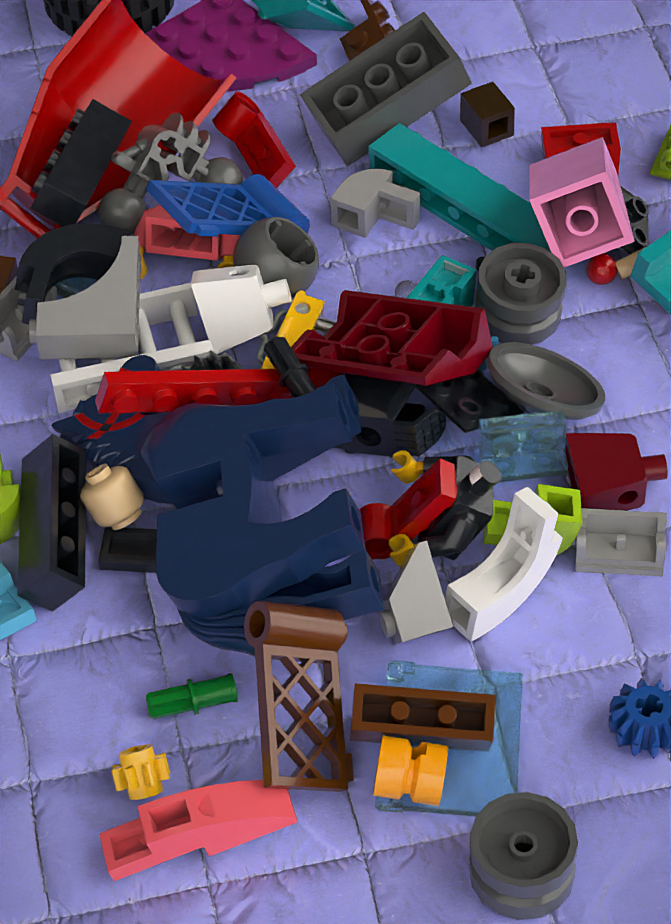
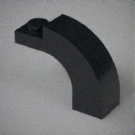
(63, 254)

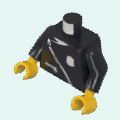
(464, 520)

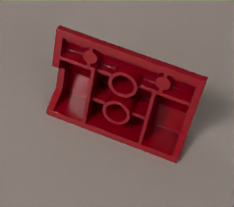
(399, 339)

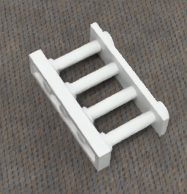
(156, 307)

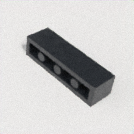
(80, 165)
(52, 524)

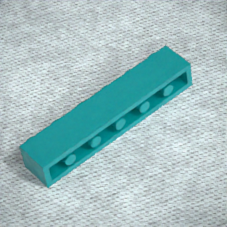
(456, 190)

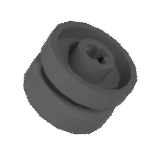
(521, 292)
(523, 855)

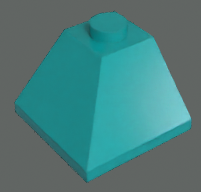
(305, 14)

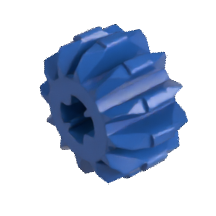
(642, 718)

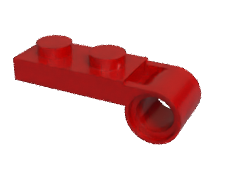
(254, 137)
(411, 511)

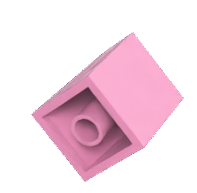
(580, 203)

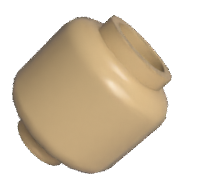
(112, 496)

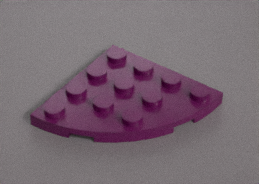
(232, 39)

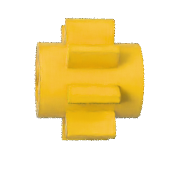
(140, 772)

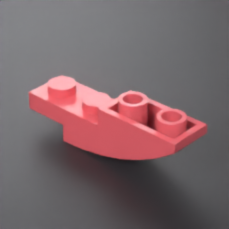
(196, 818)

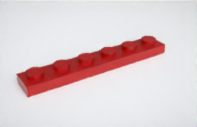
(171, 389)

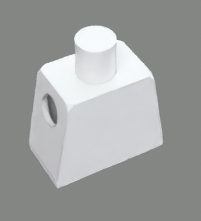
(236, 303)

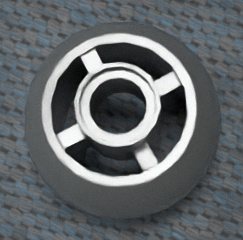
(280, 252)

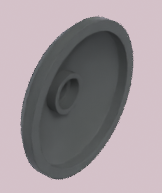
(544, 381)

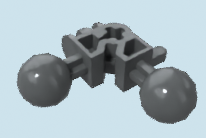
(147, 162)

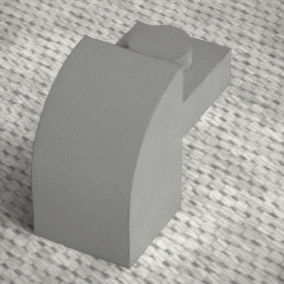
(372, 196)

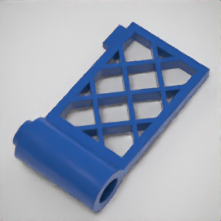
(224, 206)

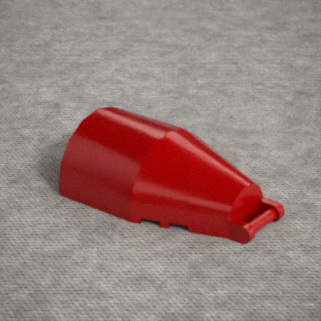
(121, 69)

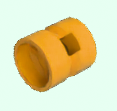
(410, 770)

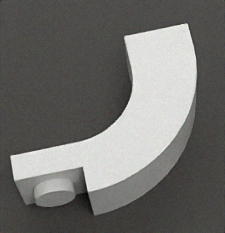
(510, 572)

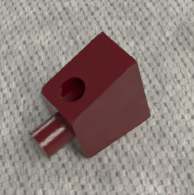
(611, 470)

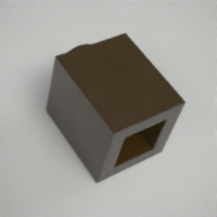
(487, 114)

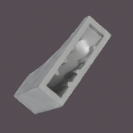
(98, 319)

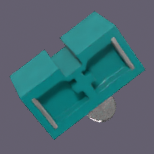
(444, 283)

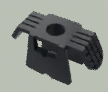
(389, 421)

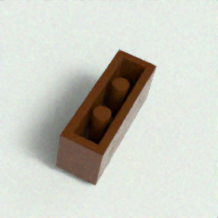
(423, 715)

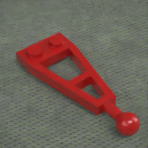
(558, 139)

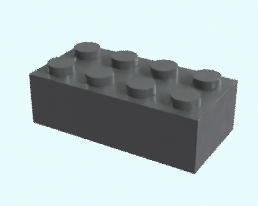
(386, 86)

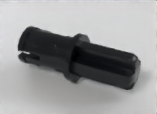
(291, 372)

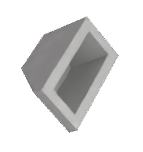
(415, 599)

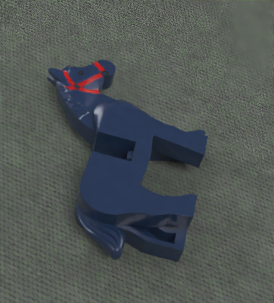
(227, 528)

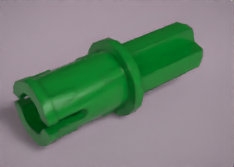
(192, 696)

